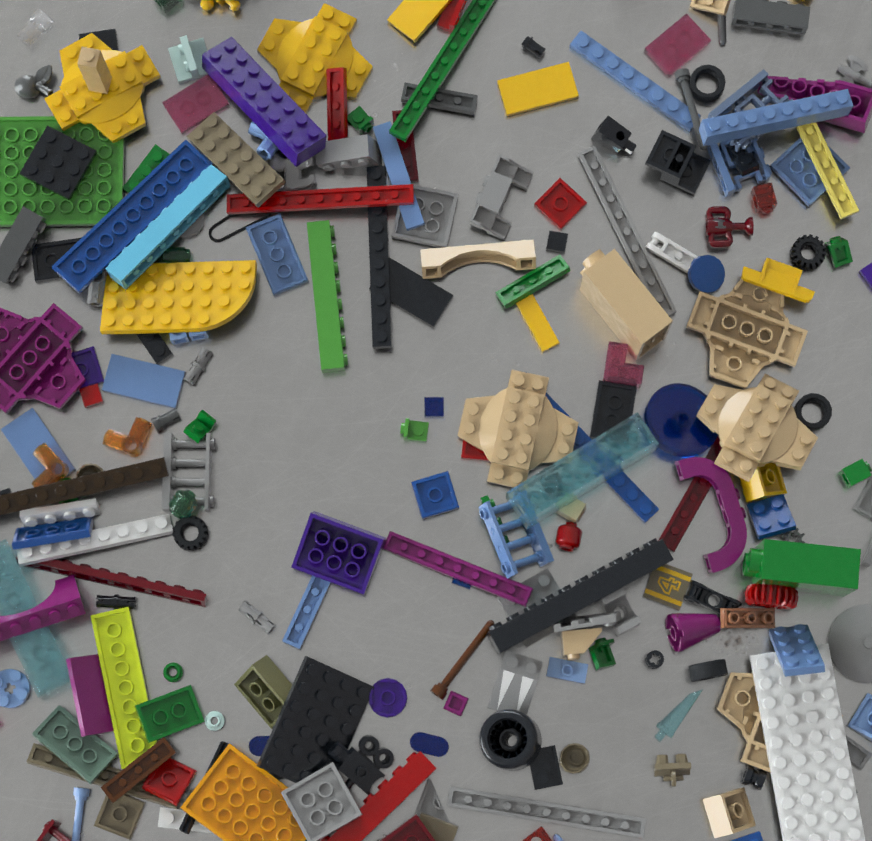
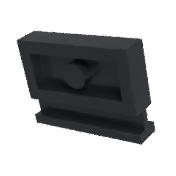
(546, 769)

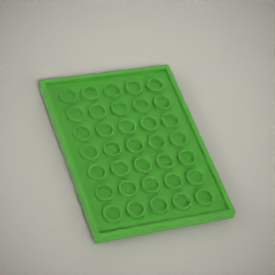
(94, 197)

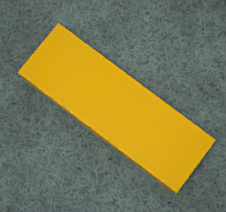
(537, 323)

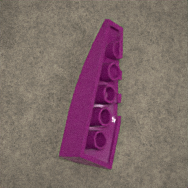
(802, 88)

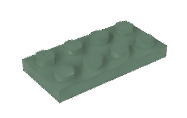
(84, 755)

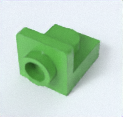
(414, 430)

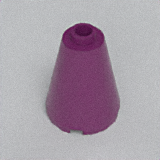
(690, 629)

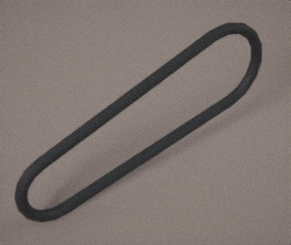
(237, 231)

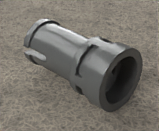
(165, 419)

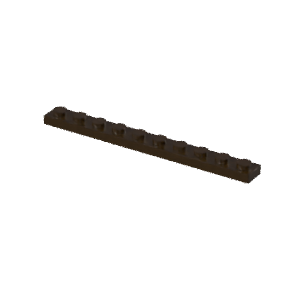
(83, 486)

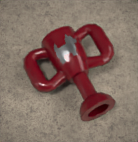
(723, 226)

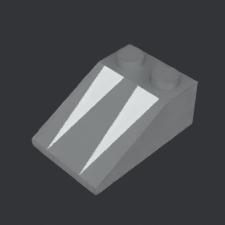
(515, 682)

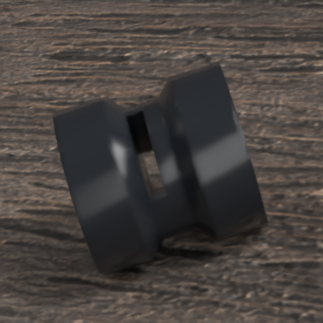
(754, 777)

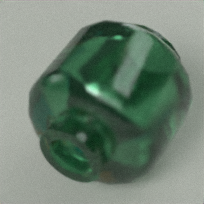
(183, 504)

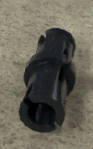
(116, 601)

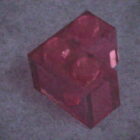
(617, 370)

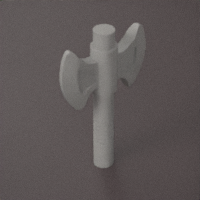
(852, 74)

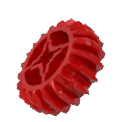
(771, 596)

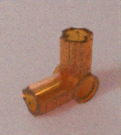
(136, 435)
(49, 460)

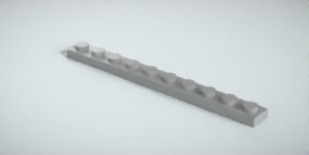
(625, 227)
(546, 812)

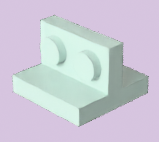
(188, 59)

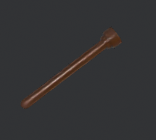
(441, 688)

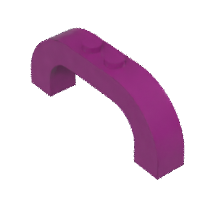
(729, 504)

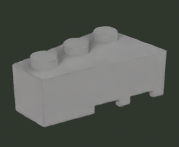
(349, 153)

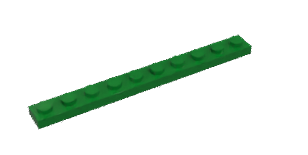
(440, 68)

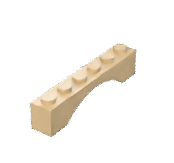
(514, 254)

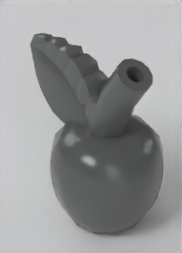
(30, 86)

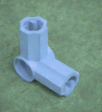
(267, 148)

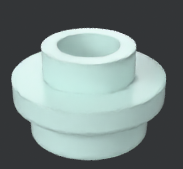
(219, 716)

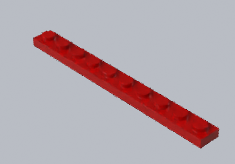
(325, 199)

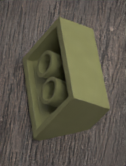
(265, 689)

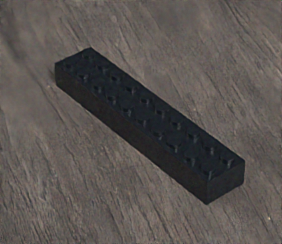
(579, 596)

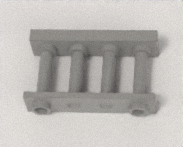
(172, 462)

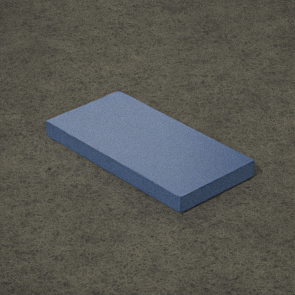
(277, 254)
(143, 381)
(26, 435)

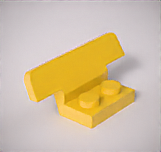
(779, 279)

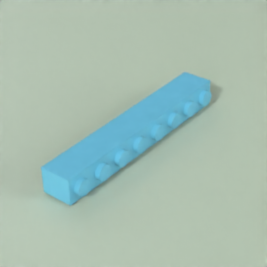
(168, 226)

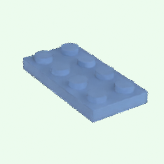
(796, 650)

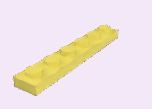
(828, 170)

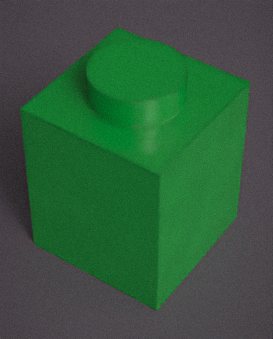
(856, 473)

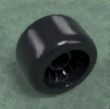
(495, 736)

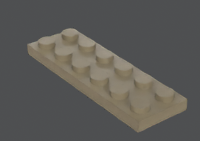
(236, 159)

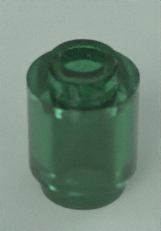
(176, 254)

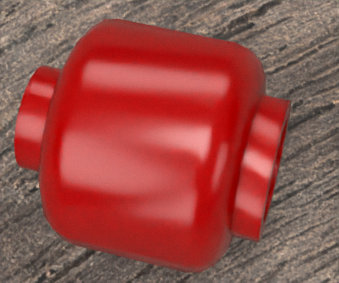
(568, 537)

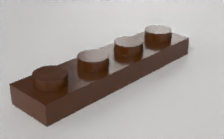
(138, 770)

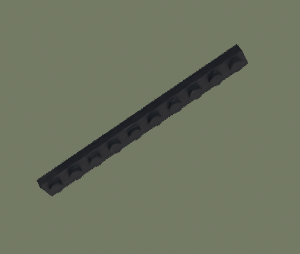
(379, 265)

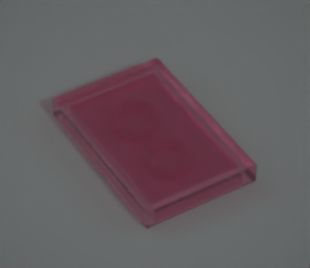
(195, 103)

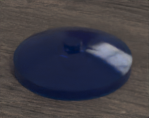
(674, 423)

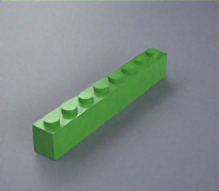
(325, 296)

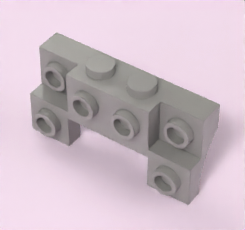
(496, 189)

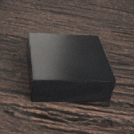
(557, 241)

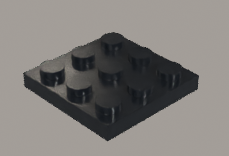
(58, 163)

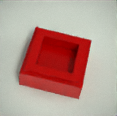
(91, 395)

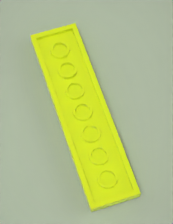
(122, 680)

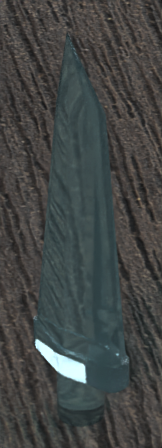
(675, 717)

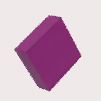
(456, 703)

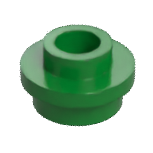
(166, 672)

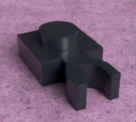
(744, 162)

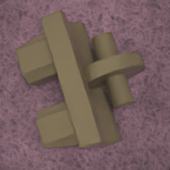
(672, 771)

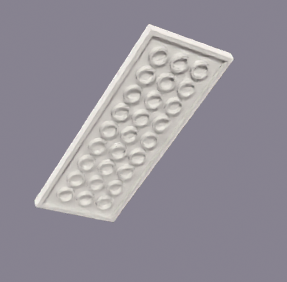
(807, 752)

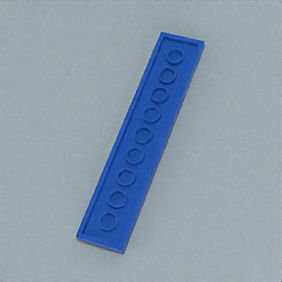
(130, 217)

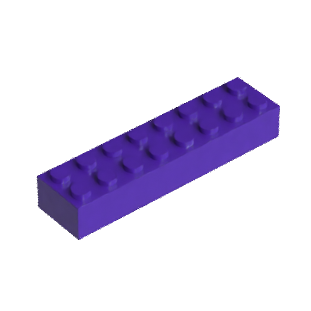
(264, 101)

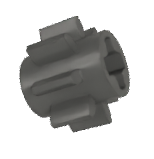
(795, 533)

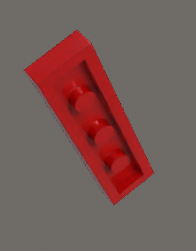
(337, 103)

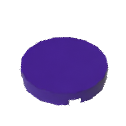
(388, 697)

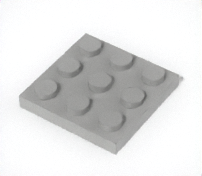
(438, 215)
(543, 585)
(321, 803)

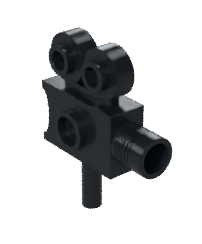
(358, 766)

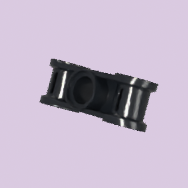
(702, 595)

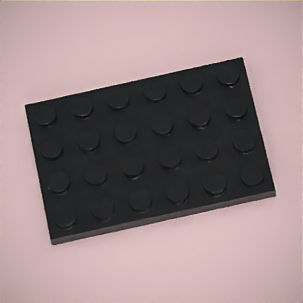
(316, 714)

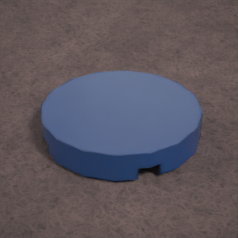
(706, 273)

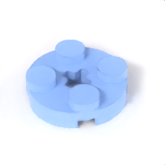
(21, 691)

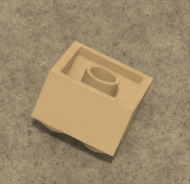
(576, 642)
(729, 812)

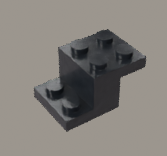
(678, 162)

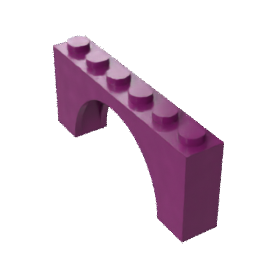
(59, 606)

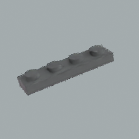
(446, 99)

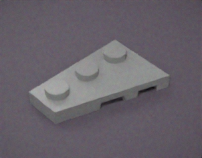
(587, 621)

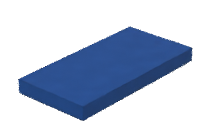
(52, 533)

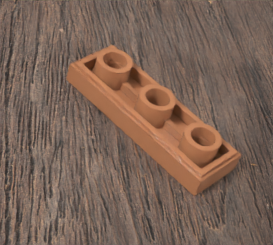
(747, 617)

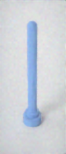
(80, 796)

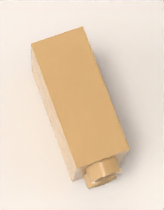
(624, 302)

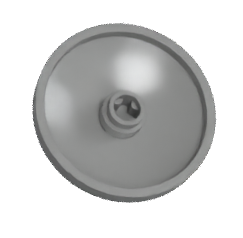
(852, 643)

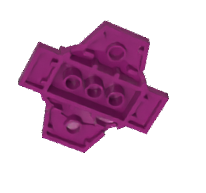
(38, 358)

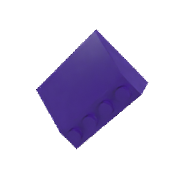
(338, 552)

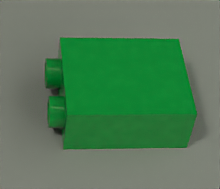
(804, 567)

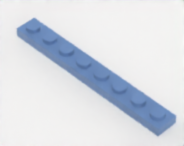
(633, 79)

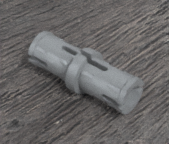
(198, 366)
(256, 617)

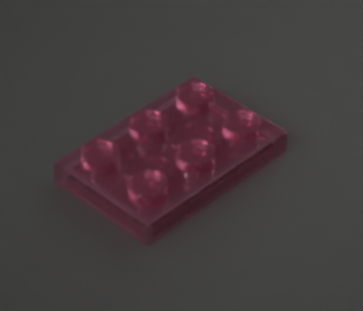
(677, 45)

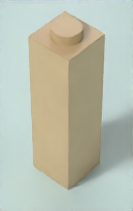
(94, 70)

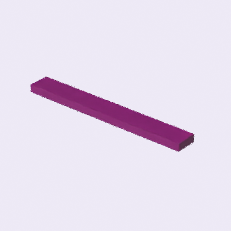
(457, 569)

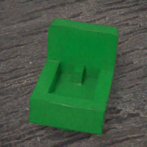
(602, 653)

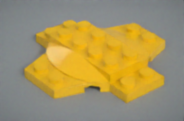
(308, 48)
(112, 113)

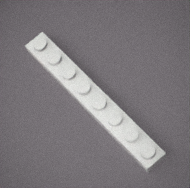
(99, 539)

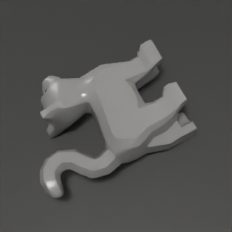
(293, 175)

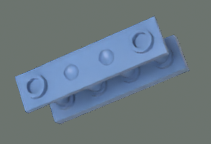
(534, 537)

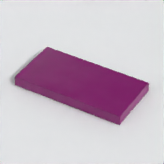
(89, 695)

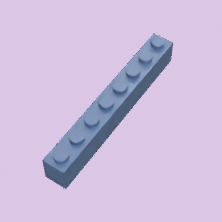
(775, 117)

